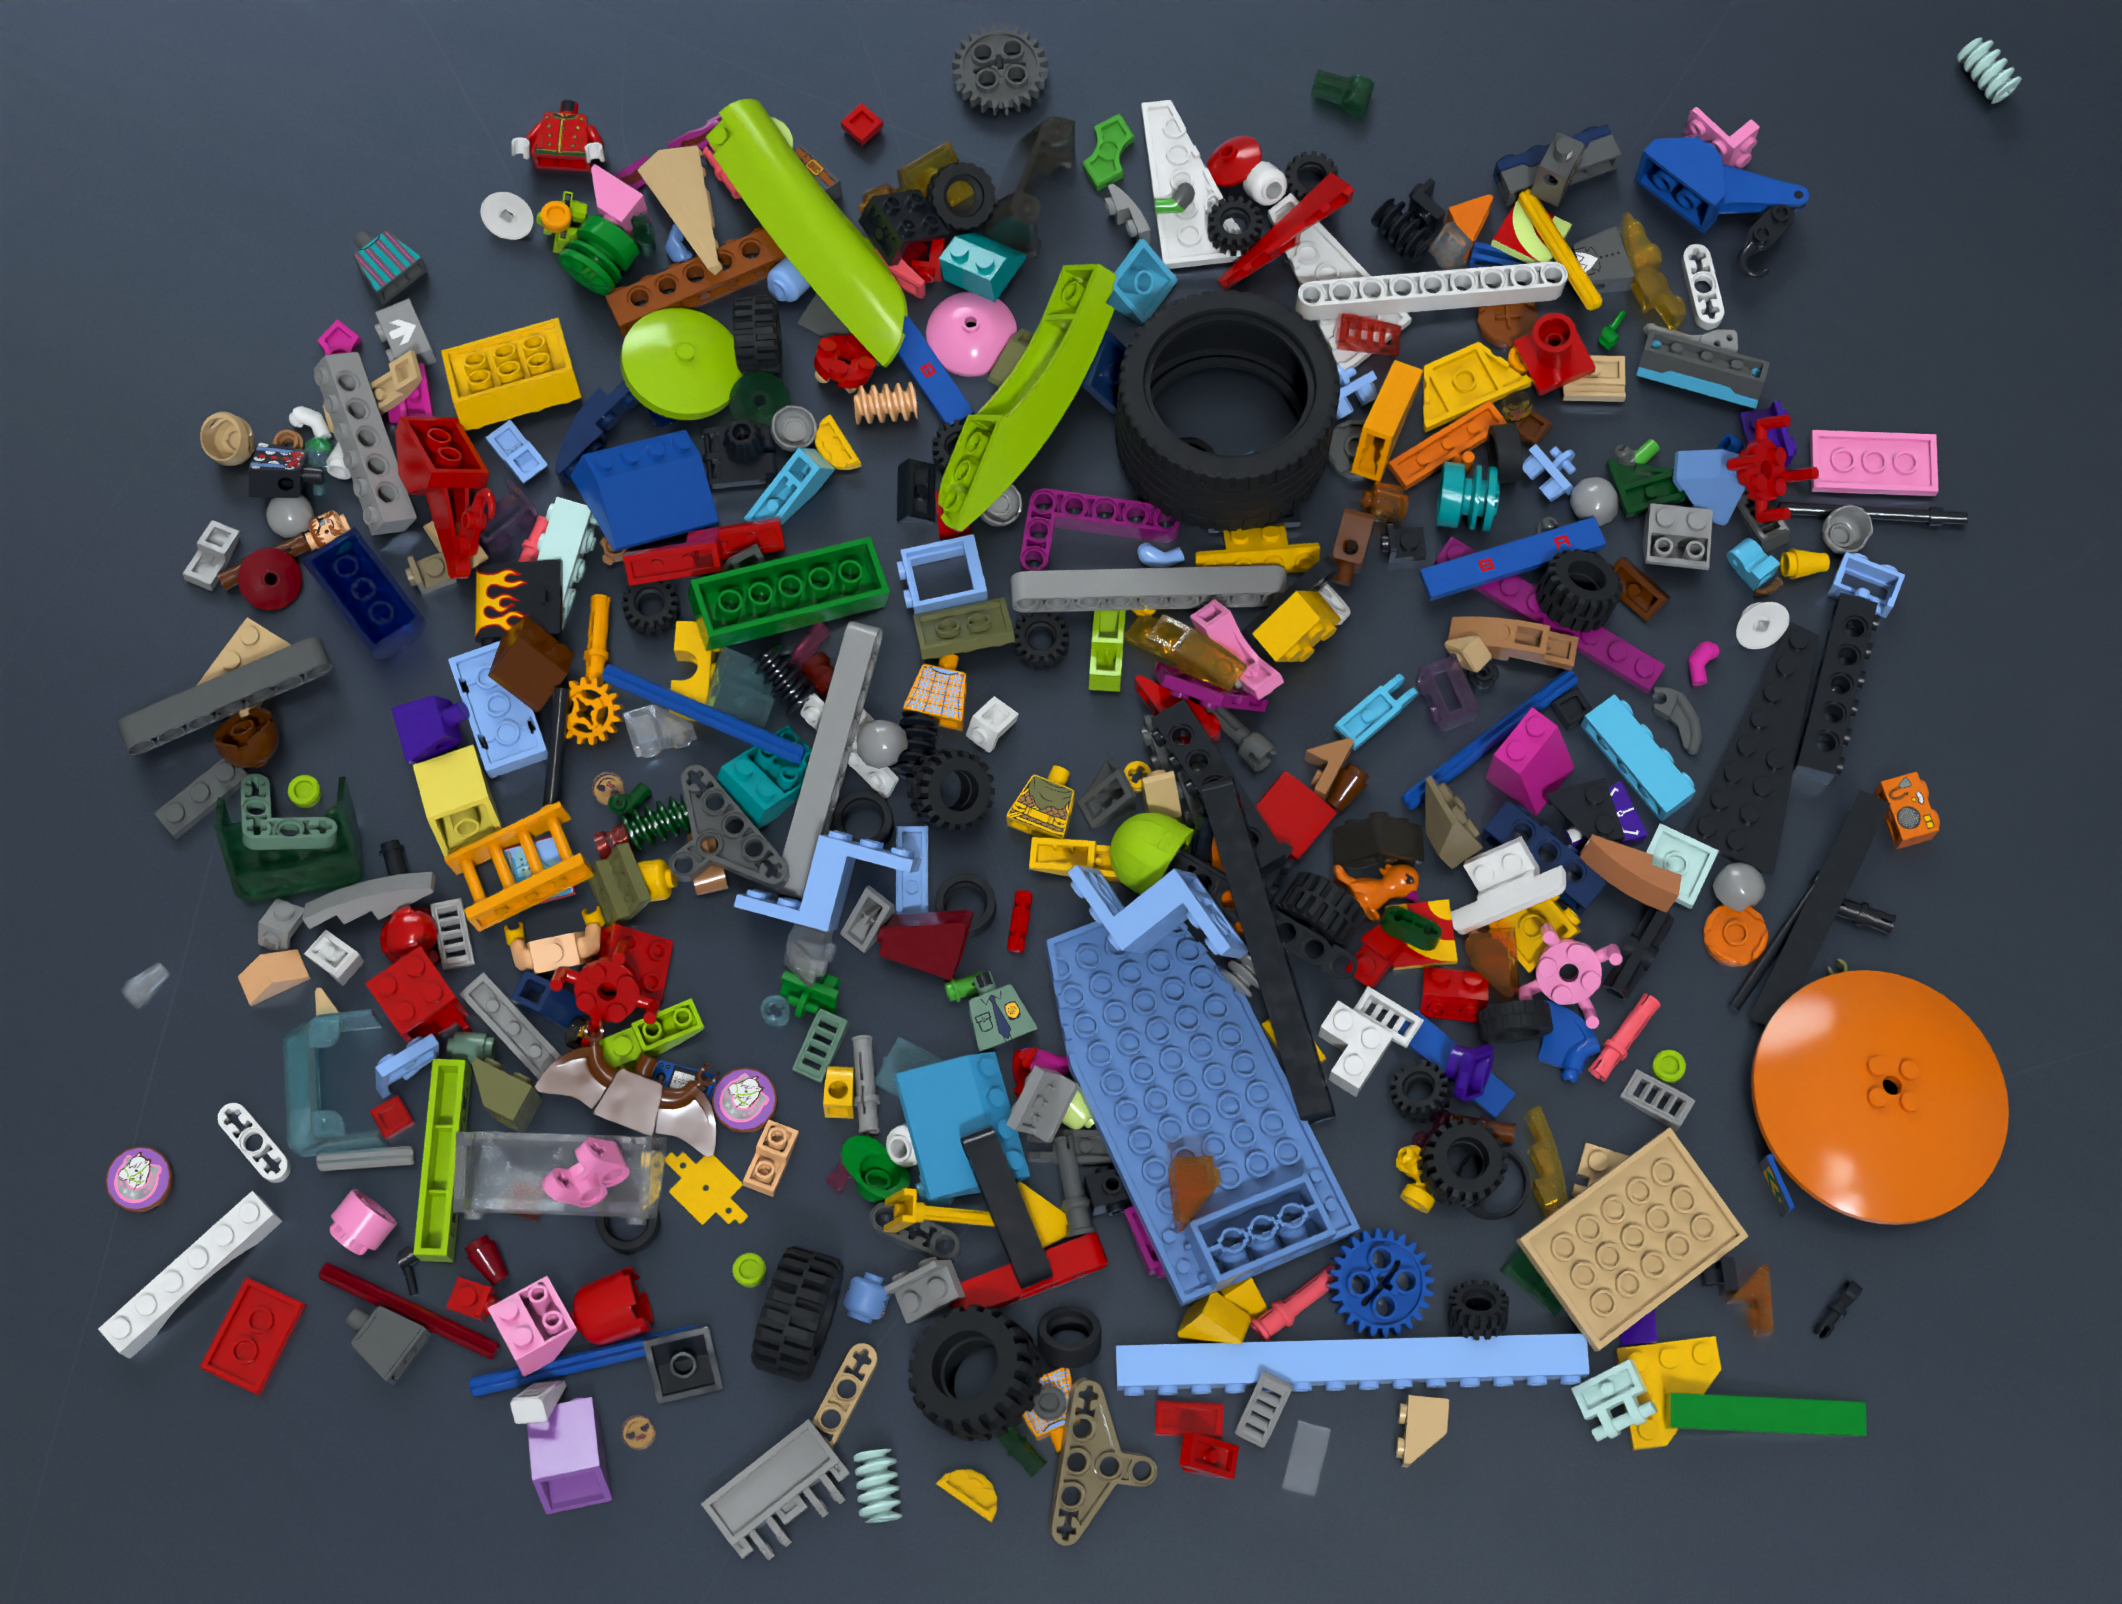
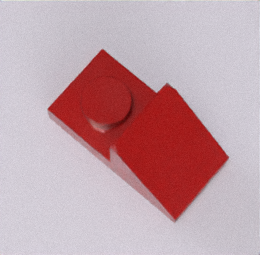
(1376, 956)
(1208, 1456)

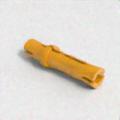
(596, 652)

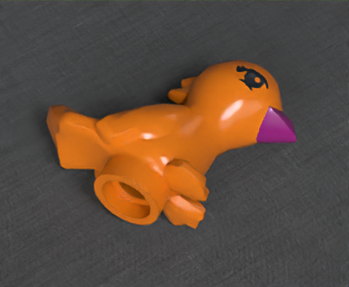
(1373, 893)

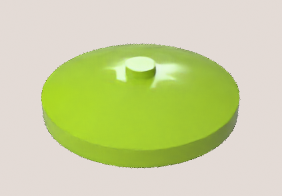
(680, 363)

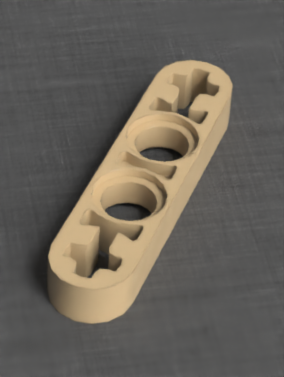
(846, 1406)

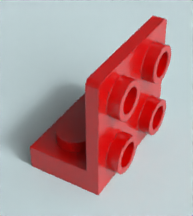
(647, 956)

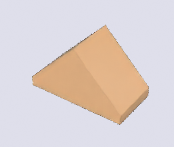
(272, 975)

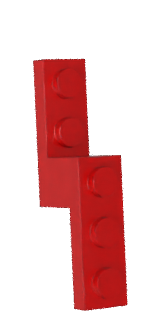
(703, 551)

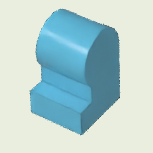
(1752, 563)

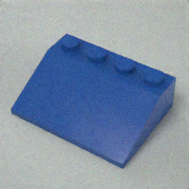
(646, 490)

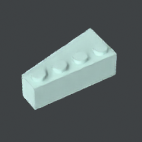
(568, 538)

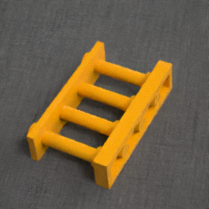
(531, 891)

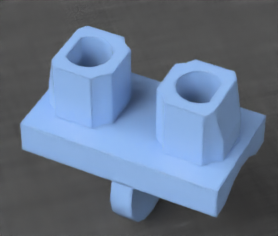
(1362, 387)
(1538, 462)

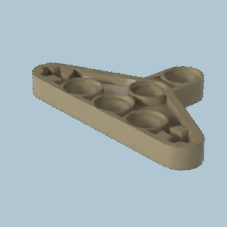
(1095, 1446)

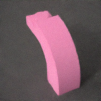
(1219, 625)

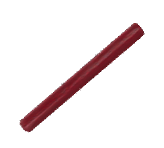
(412, 1311)

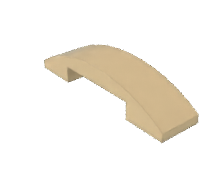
(394, 385)

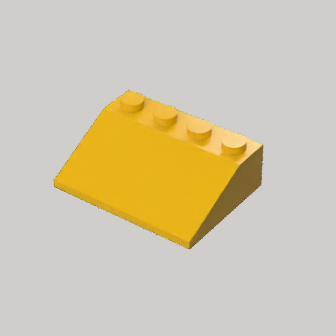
(510, 374)

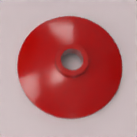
(1234, 160)

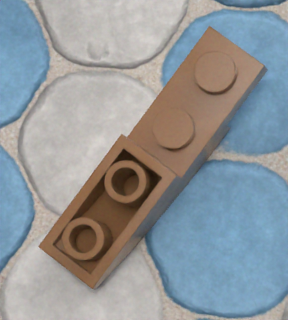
(1518, 640)

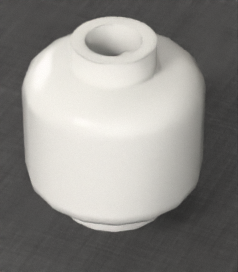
(1265, 184)
(900, 1147)

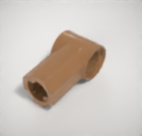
(713, 878)

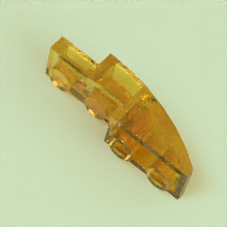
(1649, 286)
(1188, 648)

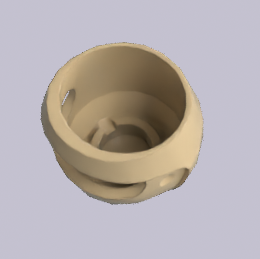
(227, 436)

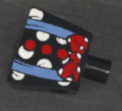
(281, 472)

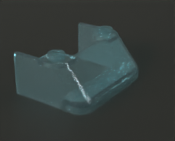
(306, 1125)

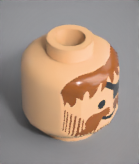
(326, 529)

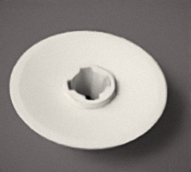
(503, 223)
(1772, 625)

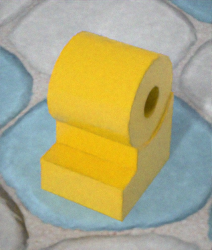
(839, 1092)

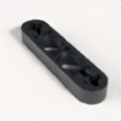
(1312, 580)

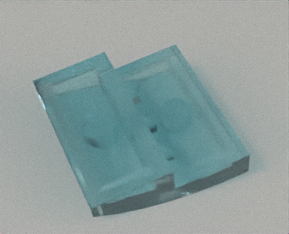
(739, 690)

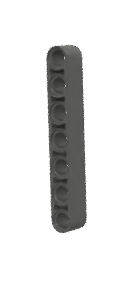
(224, 695)

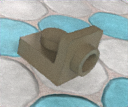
(429, 573)

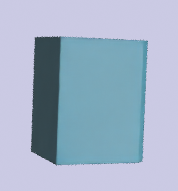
(1141, 283)

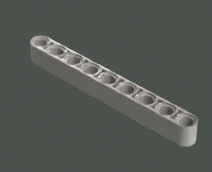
(1146, 587)
(830, 752)

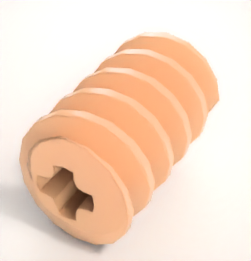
(885, 403)

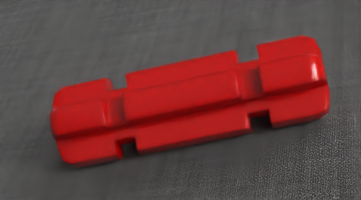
(1019, 921)

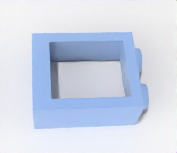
(940, 551)

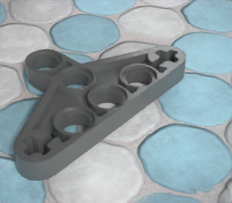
(732, 847)

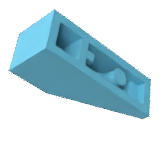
(792, 486)

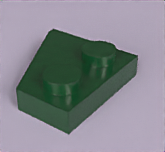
(1643, 485)

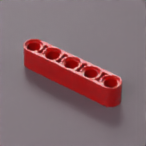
(1066, 1261)

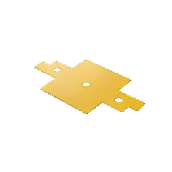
(702, 1203)

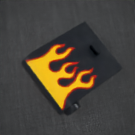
(515, 591)

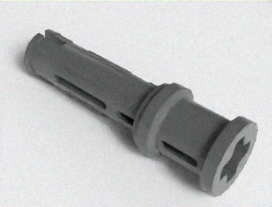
(1075, 1203)

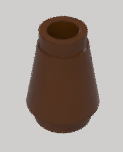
(1347, 787)

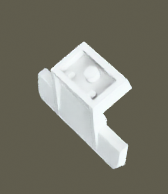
(1506, 884)

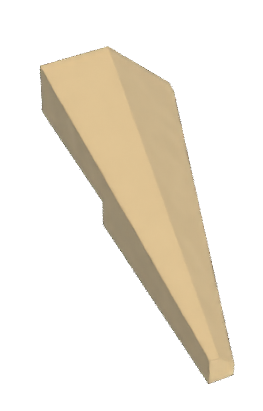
(679, 185)

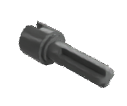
(1251, 745)

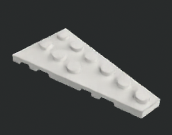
(1324, 258)

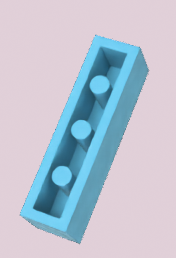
(1638, 757)

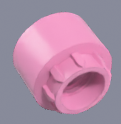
(361, 1223)

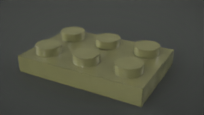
(963, 628)

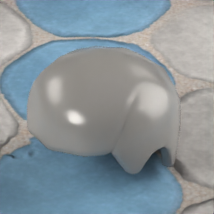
(793, 428)
(1595, 499)
(1004, 509)
(289, 516)
(1847, 529)
(881, 743)
(1739, 886)

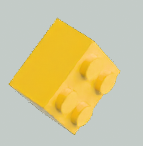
(1297, 627)

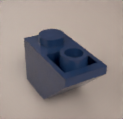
(537, 998)

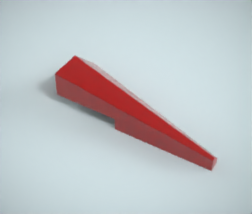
(1321, 202)

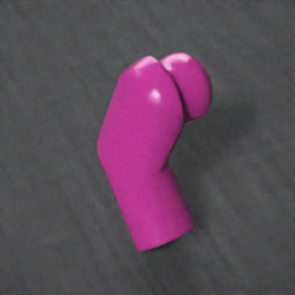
(1698, 659)

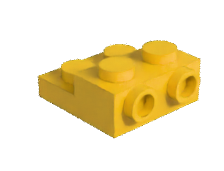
(1528, 928)

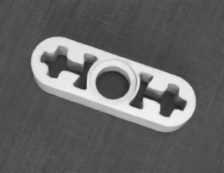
(1708, 275)
(246, 1119)

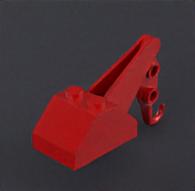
(444, 465)

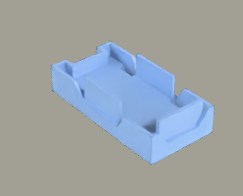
(497, 715)

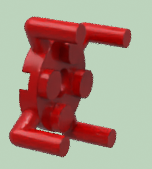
(1771, 459)
(604, 1007)

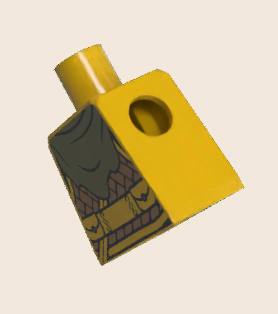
(1044, 806)

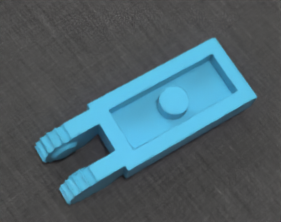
(1374, 712)

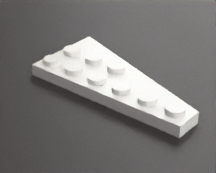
(1173, 162)

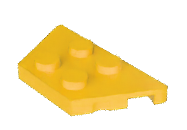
(1464, 382)

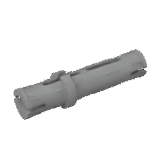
(865, 1085)

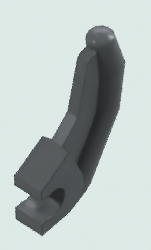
(1682, 714)

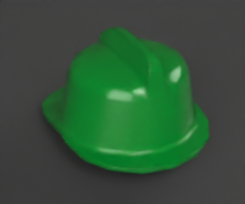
(873, 1169)

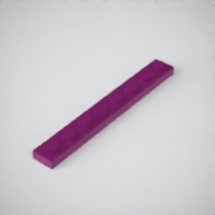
(1599, 645)

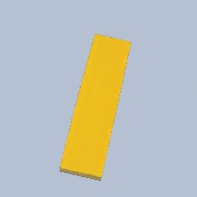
(1061, 855)

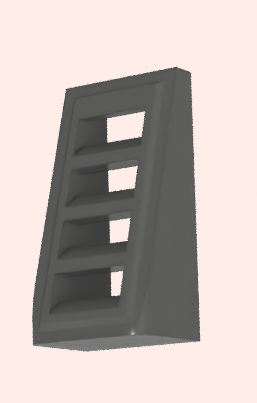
(1768, 536)

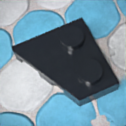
(1588, 810)

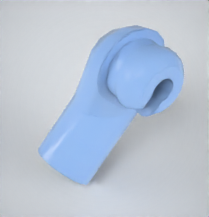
(1156, 558)

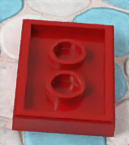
(253, 1336)

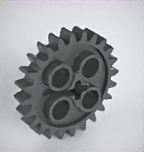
(996, 46)

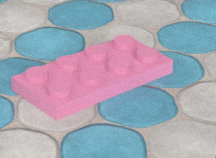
(1874, 462)

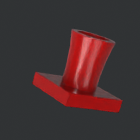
(1553, 353)

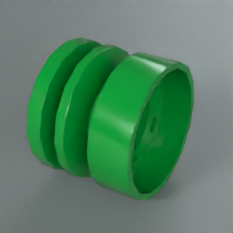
(598, 254)

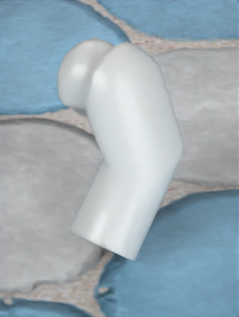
(303, 415)

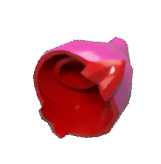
(1027, 1058)

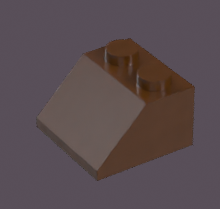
(530, 663)

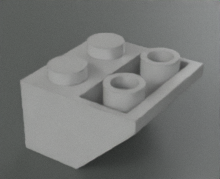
(1677, 536)

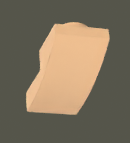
(770, 1158)

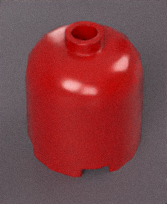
(612, 1308)

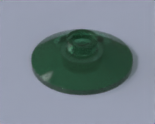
(753, 384)

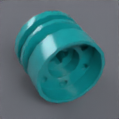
(1467, 496)

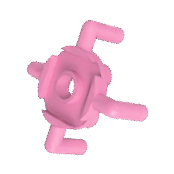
(1579, 987)

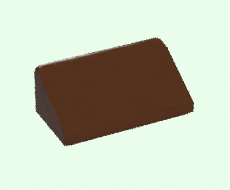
(1639, 590)

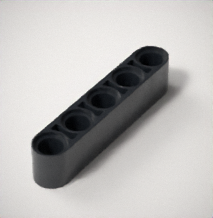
(1006, 1207)

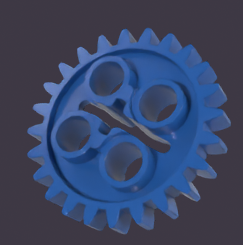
(1401, 1304)

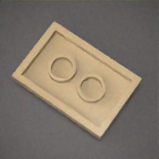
(245, 646)

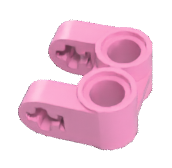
(586, 1182)

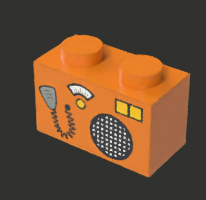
(1909, 814)

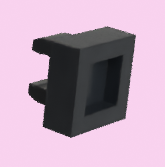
(1723, 1276)

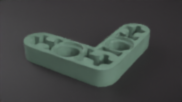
(272, 828)

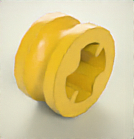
(1132, 768)

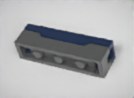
(1519, 171)

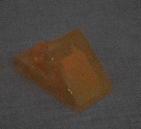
(1758, 1293)

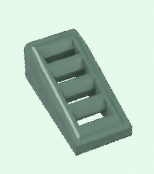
(810, 1041)

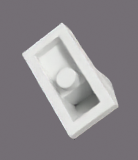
(335, 957)

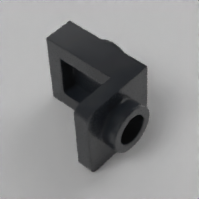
(1424, 207)

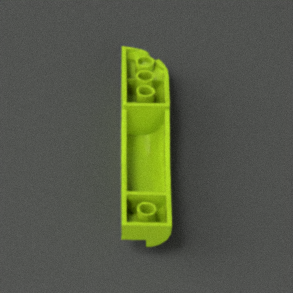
(810, 228)
(1032, 399)

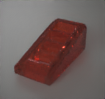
(1359, 324)

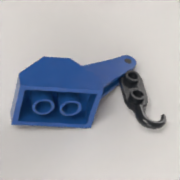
(1698, 187)

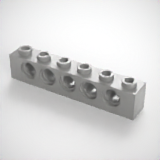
(358, 421)

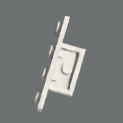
(880, 780)

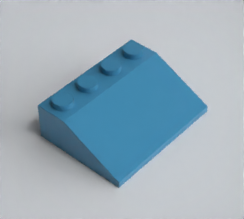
(950, 1102)

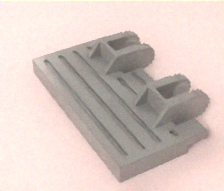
(774, 1487)

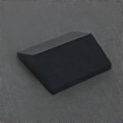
(683, 1364)

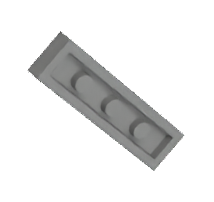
(509, 1025)

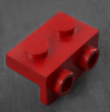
(1453, 994)

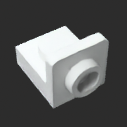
(991, 723)

